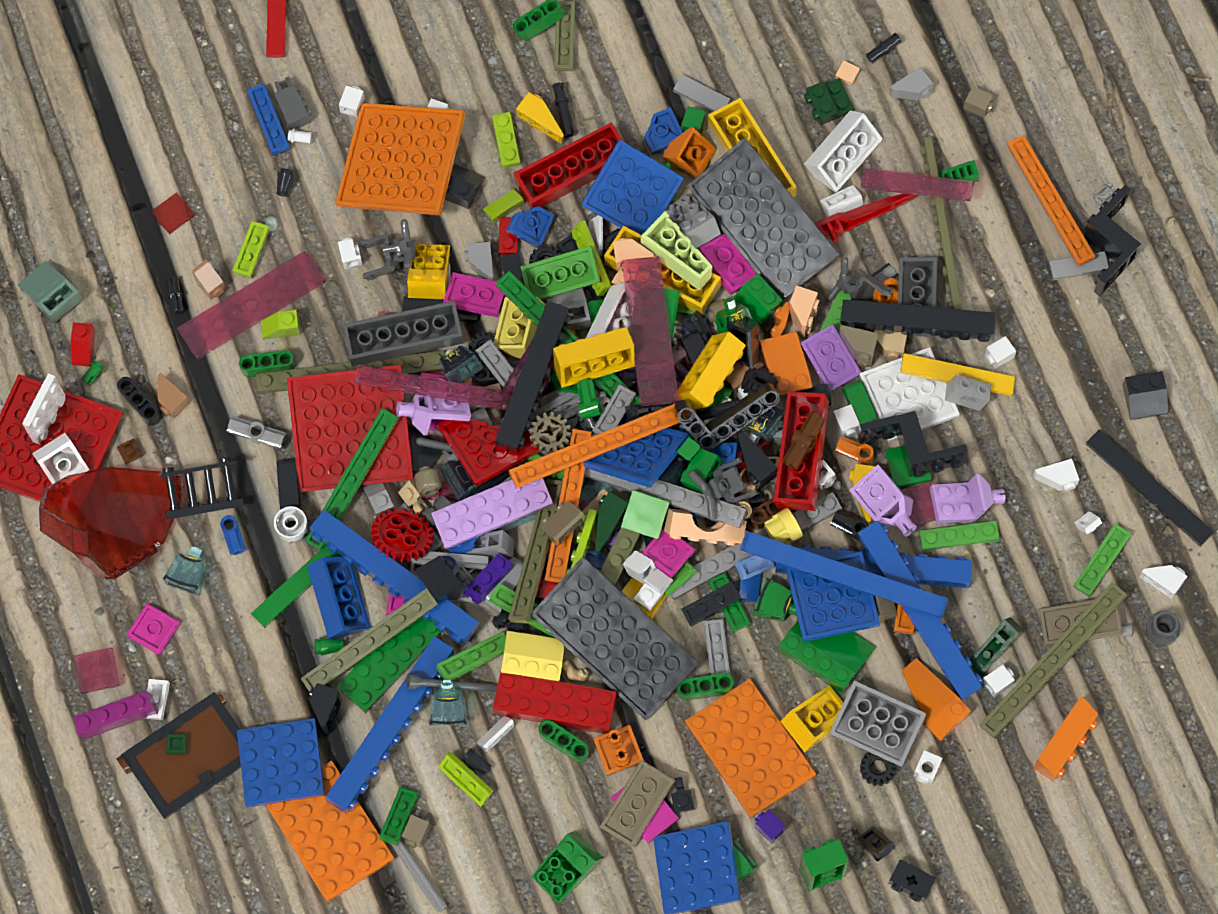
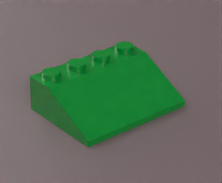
(830, 659)

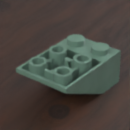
(50, 291)

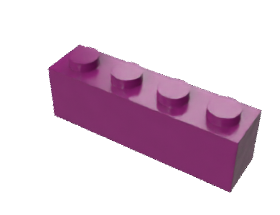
(115, 715)

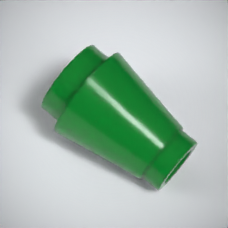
(327, 646)

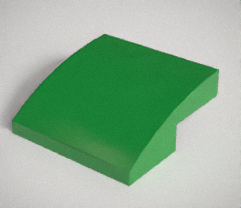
(898, 470)

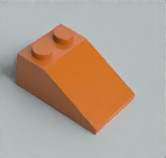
(787, 362)

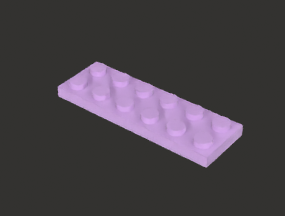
(489, 511)

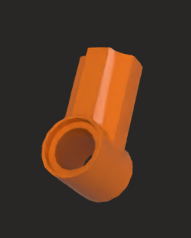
(854, 449)

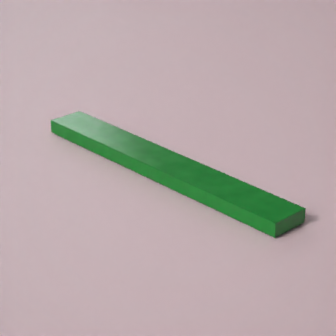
(358, 468)

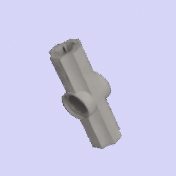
(246, 428)

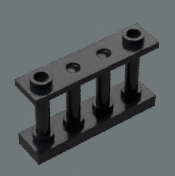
(213, 503)

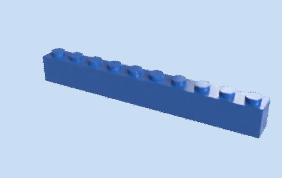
(929, 570)
(390, 575)
(929, 627)
(387, 730)

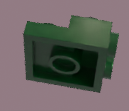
(828, 101)

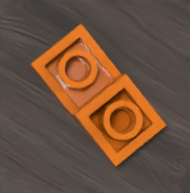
(781, 320)

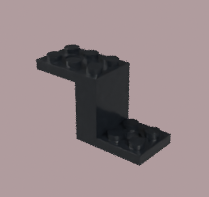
(1112, 239)
(912, 444)

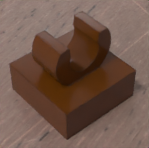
(129, 451)

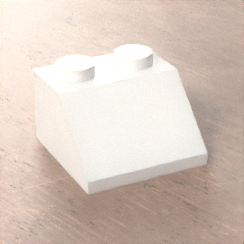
(60, 459)

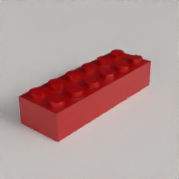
(567, 167)
(800, 487)
(555, 701)

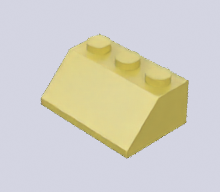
(514, 330)
(532, 656)

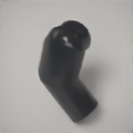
(608, 239)

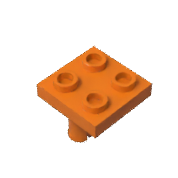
(618, 750)

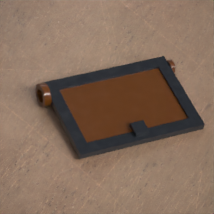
(209, 756)

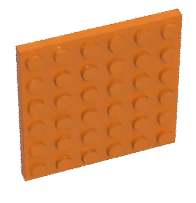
(400, 158)

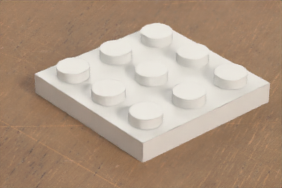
(44, 409)

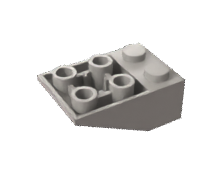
(693, 220)
(577, 306)

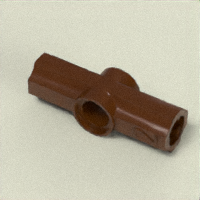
(803, 440)

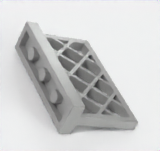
(463, 561)

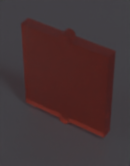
(172, 213)

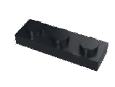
(711, 603)

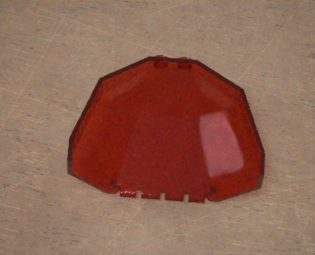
(108, 517)

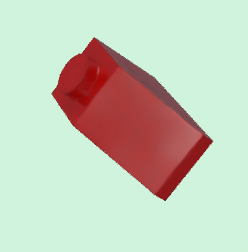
(82, 344)

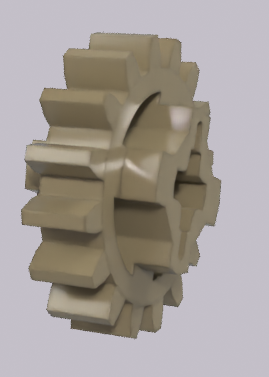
(556, 430)

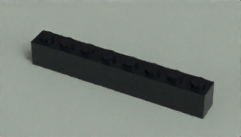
(919, 320)
(531, 377)

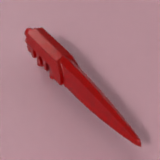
(846, 221)

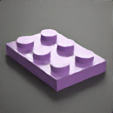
(830, 357)

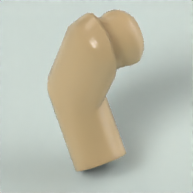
(574, 674)

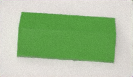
(562, 273)

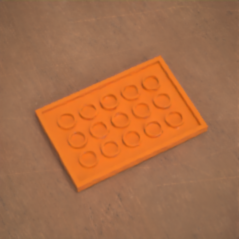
(750, 748)
(331, 844)

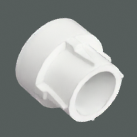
(287, 515)

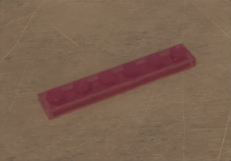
(917, 184)

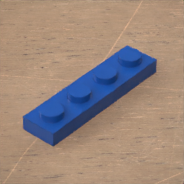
(268, 119)

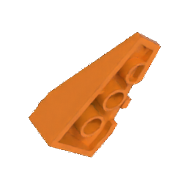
(942, 706)

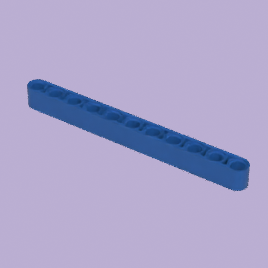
(844, 574)

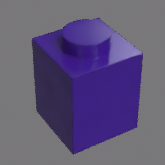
(769, 826)

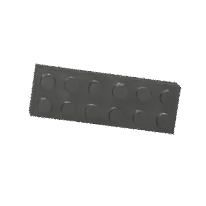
(403, 333)

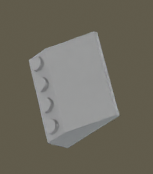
(878, 723)

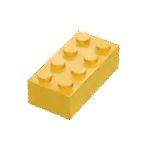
(594, 356)
(711, 369)

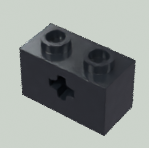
(922, 883)

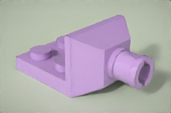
(426, 408)
(884, 500)
(964, 500)

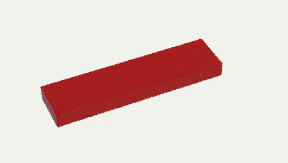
(276, 28)

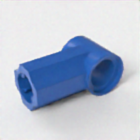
(232, 536)

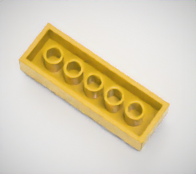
(733, 124)
(689, 295)

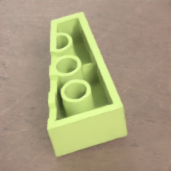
(676, 251)

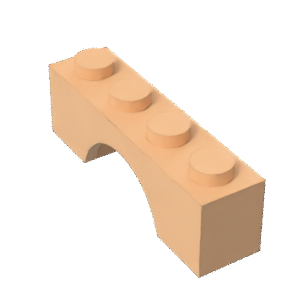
(681, 523)

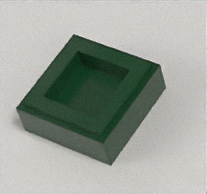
(176, 744)

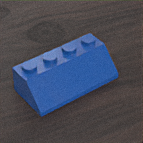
(338, 597)

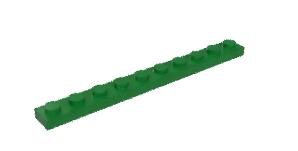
(533, 309)

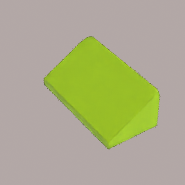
(503, 206)

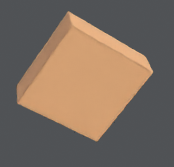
(847, 72)

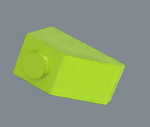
(281, 325)

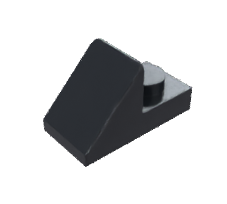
(876, 843)

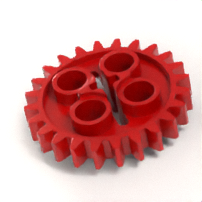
(402, 534)

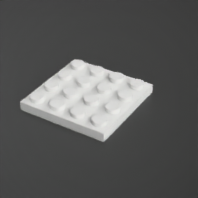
(903, 393)

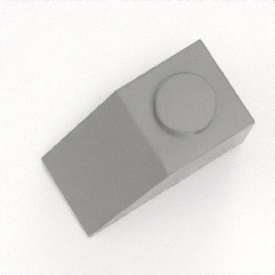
(912, 86)
(480, 259)
(378, 498)

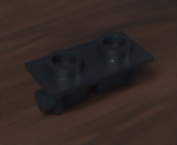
(696, 323)
(636, 411)

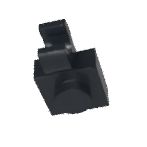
(682, 799)

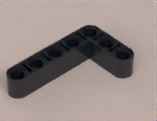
(727, 417)

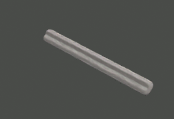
(420, 877)

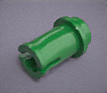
(92, 372)

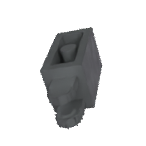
(291, 105)

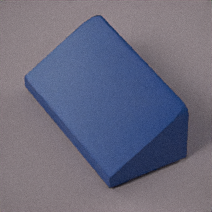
(750, 588)

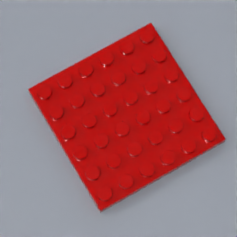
(84, 422)
(331, 422)

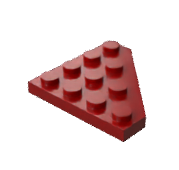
(476, 448)

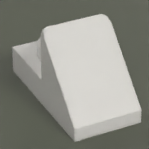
(653, 589)

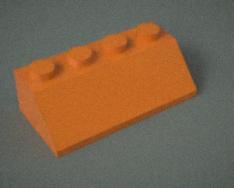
(1066, 740)

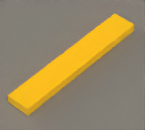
(945, 371)

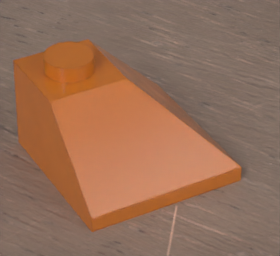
(689, 153)

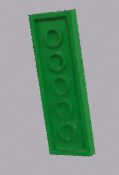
(386, 664)

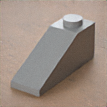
(492, 544)

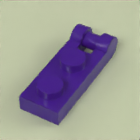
(489, 578)

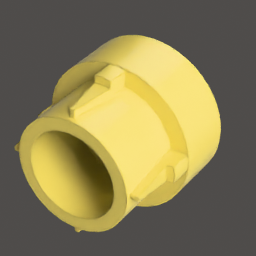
(783, 527)

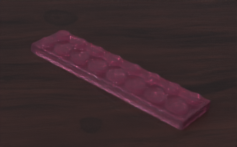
(251, 305)
(650, 331)

